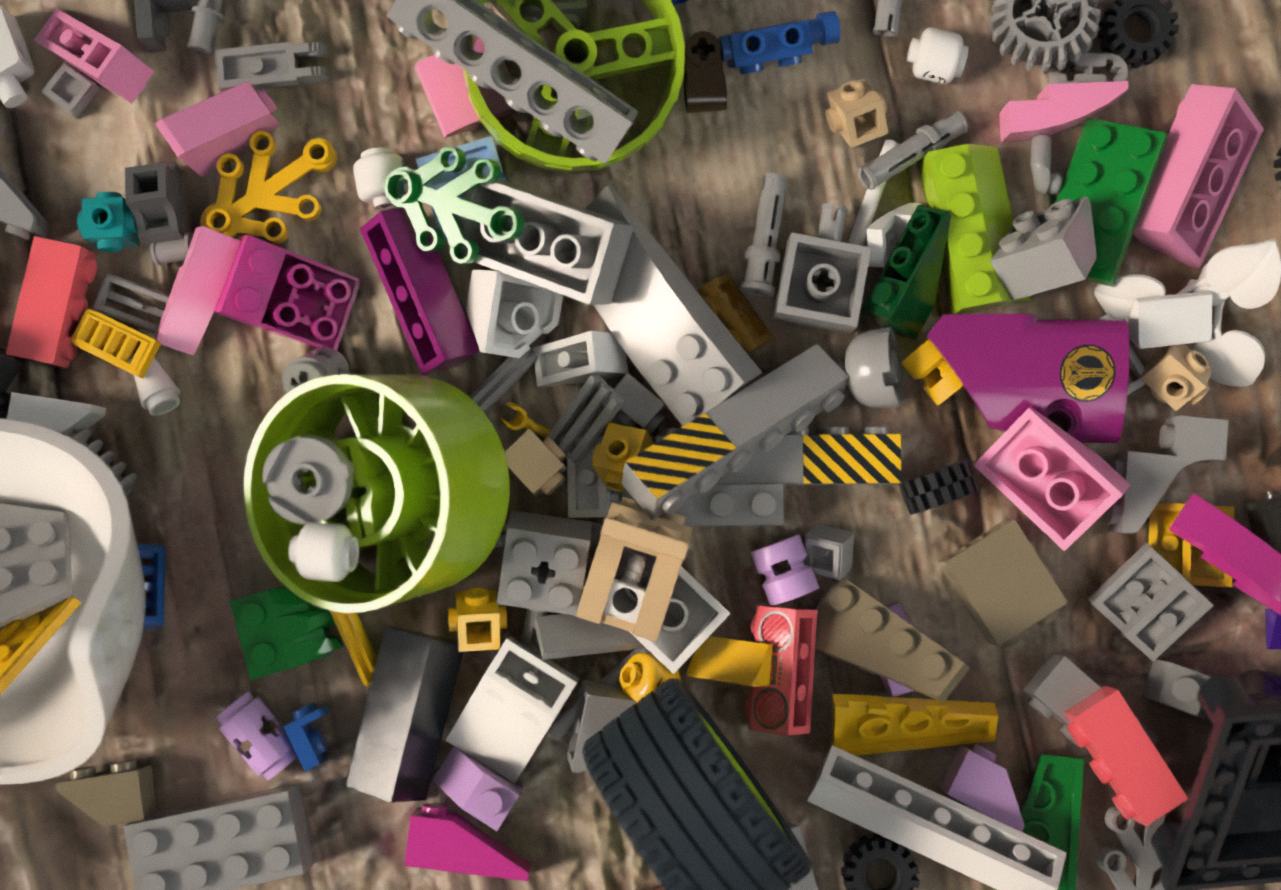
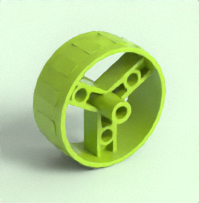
(660, 44)

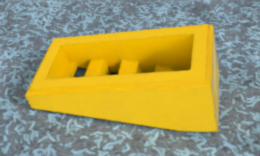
(104, 338)

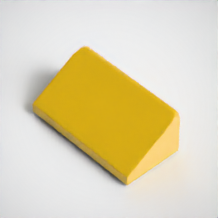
(732, 661)

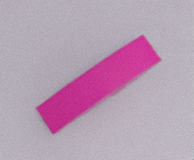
(1232, 550)

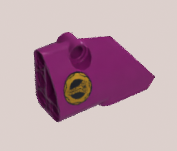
(1051, 365)

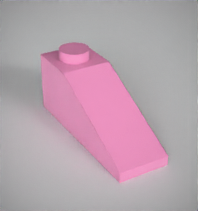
(94, 55)

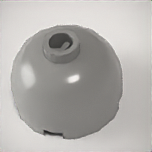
(874, 369)

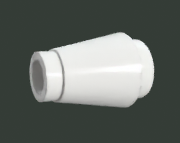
(157, 390)

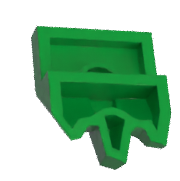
(281, 631)

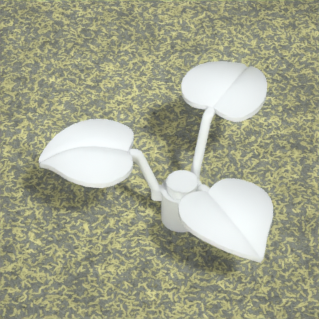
(1242, 272)

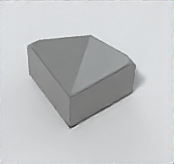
(829, 551)

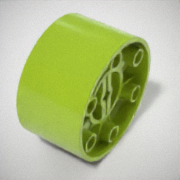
(405, 487)

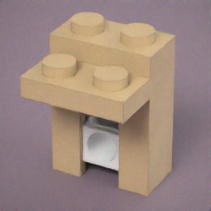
(632, 528)

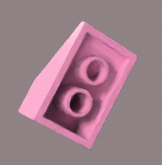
(1051, 477)

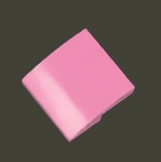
(449, 95)

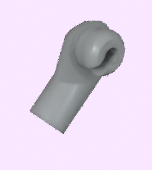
(1041, 166)

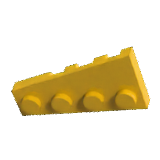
(901, 724)

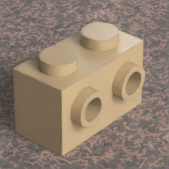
(537, 463)

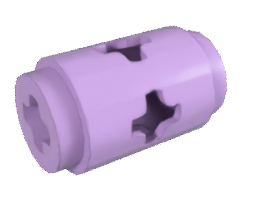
(244, 722)

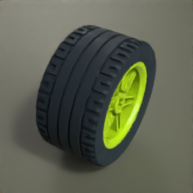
(691, 798)

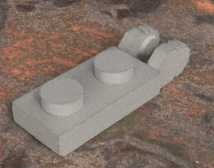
(269, 65)

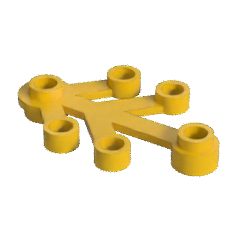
(263, 192)

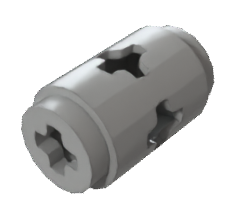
(314, 365)

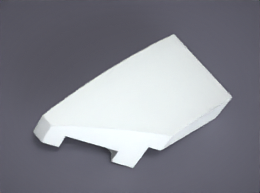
(886, 232)

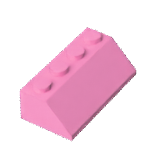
(1198, 173)

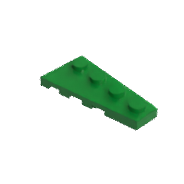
(1054, 808)

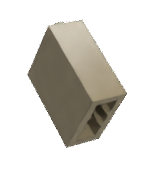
(1003, 583)

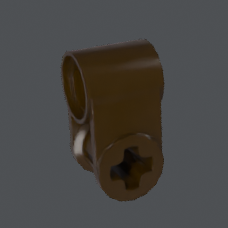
(704, 80)

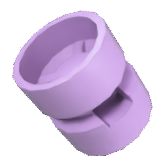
(790, 583)

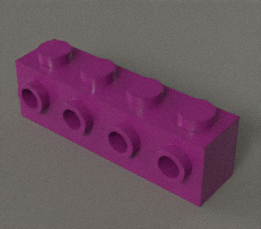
(422, 291)

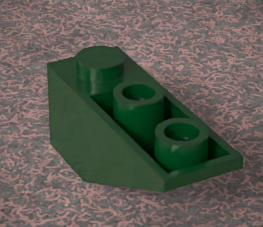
(911, 275)

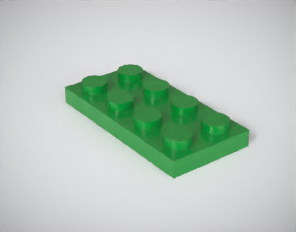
(1115, 172)

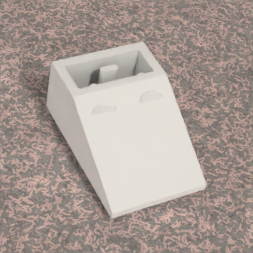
(512, 709)

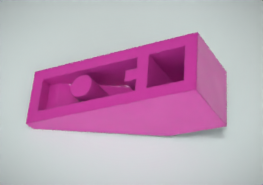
(455, 845)

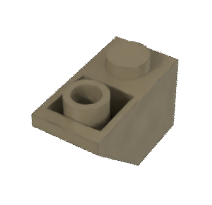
(114, 795)

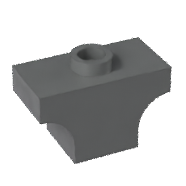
(155, 201)

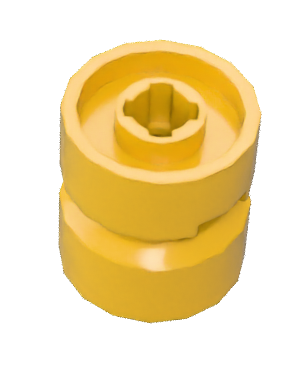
(933, 369)

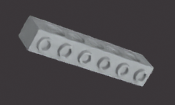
(537, 65)

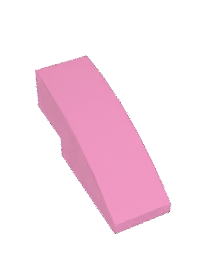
(1057, 109)
(197, 290)

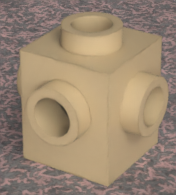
(857, 112)
(1177, 375)

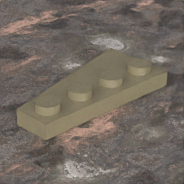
(879, 641)

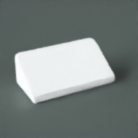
(1171, 320)

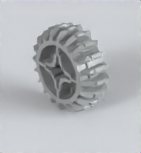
(1038, 40)

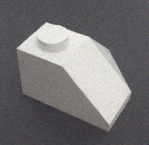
(509, 312)

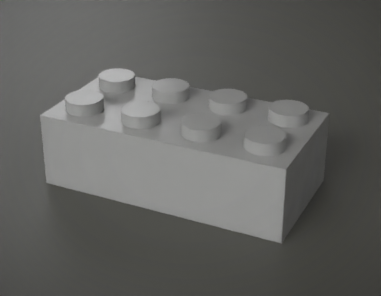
(560, 245)
(222, 843)

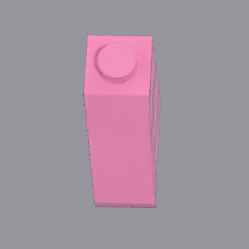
(218, 126)

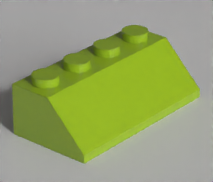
(972, 188)

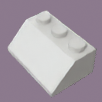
(689, 618)

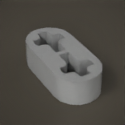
(1089, 64)

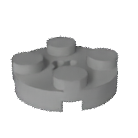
(331, 471)

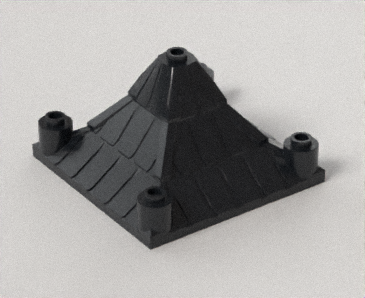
(1235, 803)

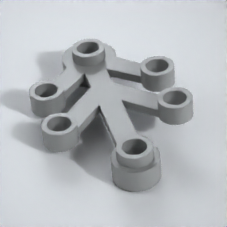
(1140, 852)

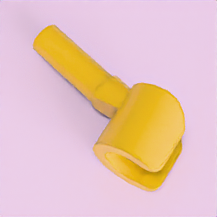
(522, 421)

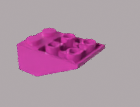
(287, 294)

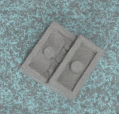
(1150, 602)

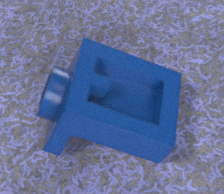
(306, 741)

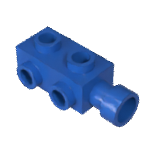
(770, 43)

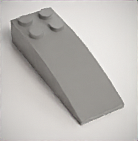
(669, 326)

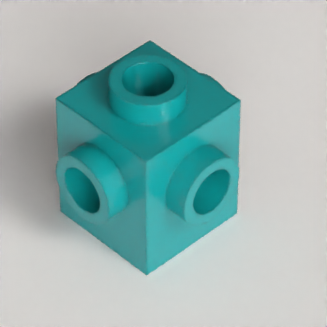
(108, 222)

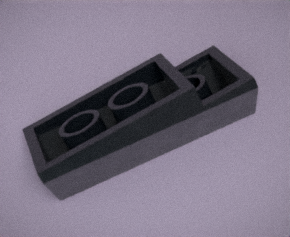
(404, 715)

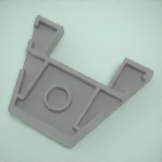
(33, 561)

